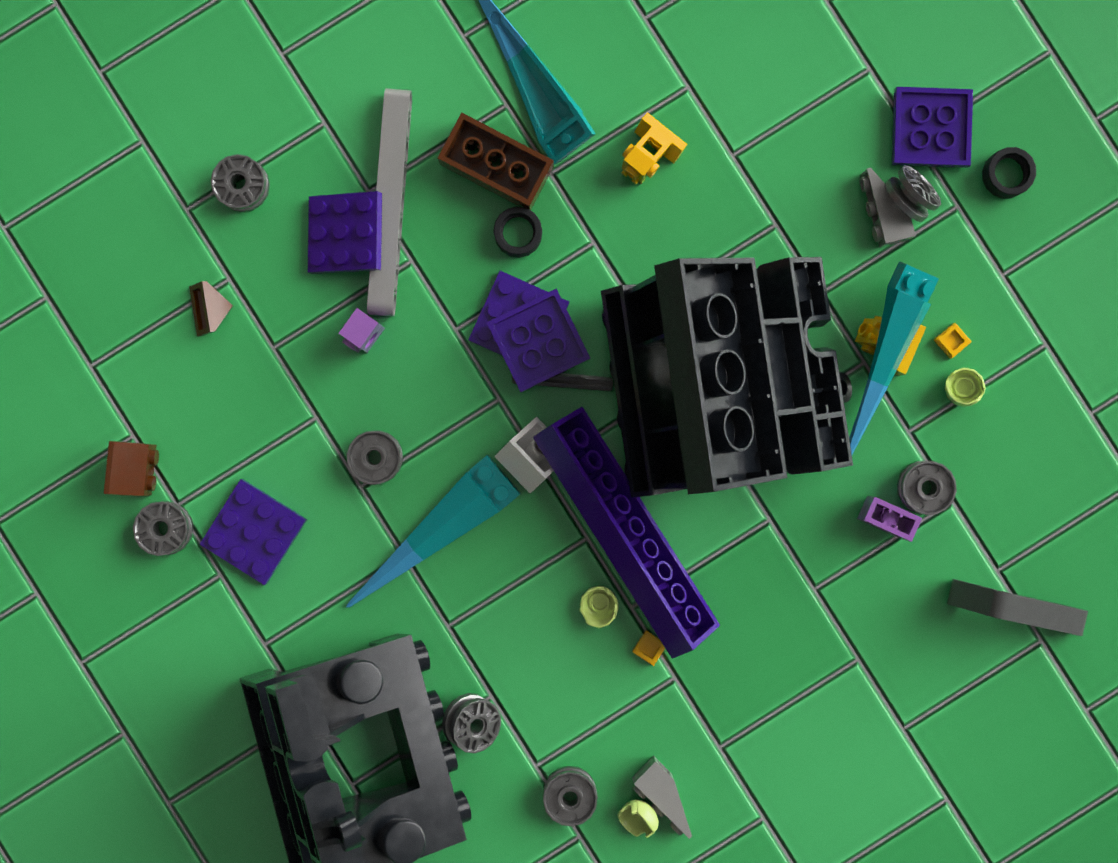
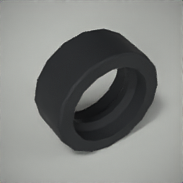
(1023, 159)
(524, 213)

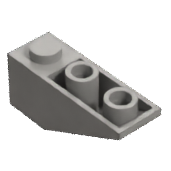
(889, 221)
(660, 788)

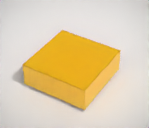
(952, 340)
(649, 648)

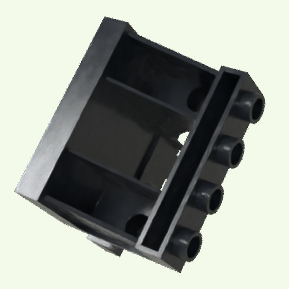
(723, 375)
(304, 711)

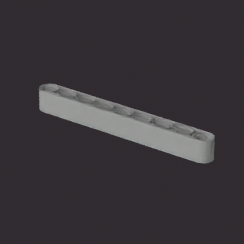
(391, 183)

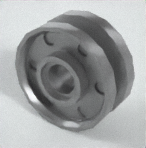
(225, 178)
(913, 193)
(359, 461)
(942, 491)
(147, 528)
(475, 710)
(574, 811)

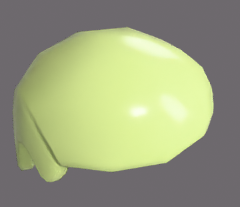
(965, 387)
(599, 606)
(638, 818)

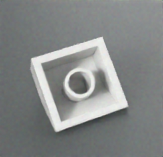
(524, 458)

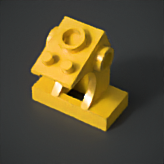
(640, 162)
(868, 336)

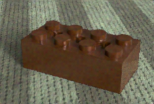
(493, 146)

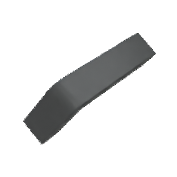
(1017, 608)

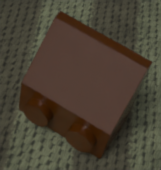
(130, 468)

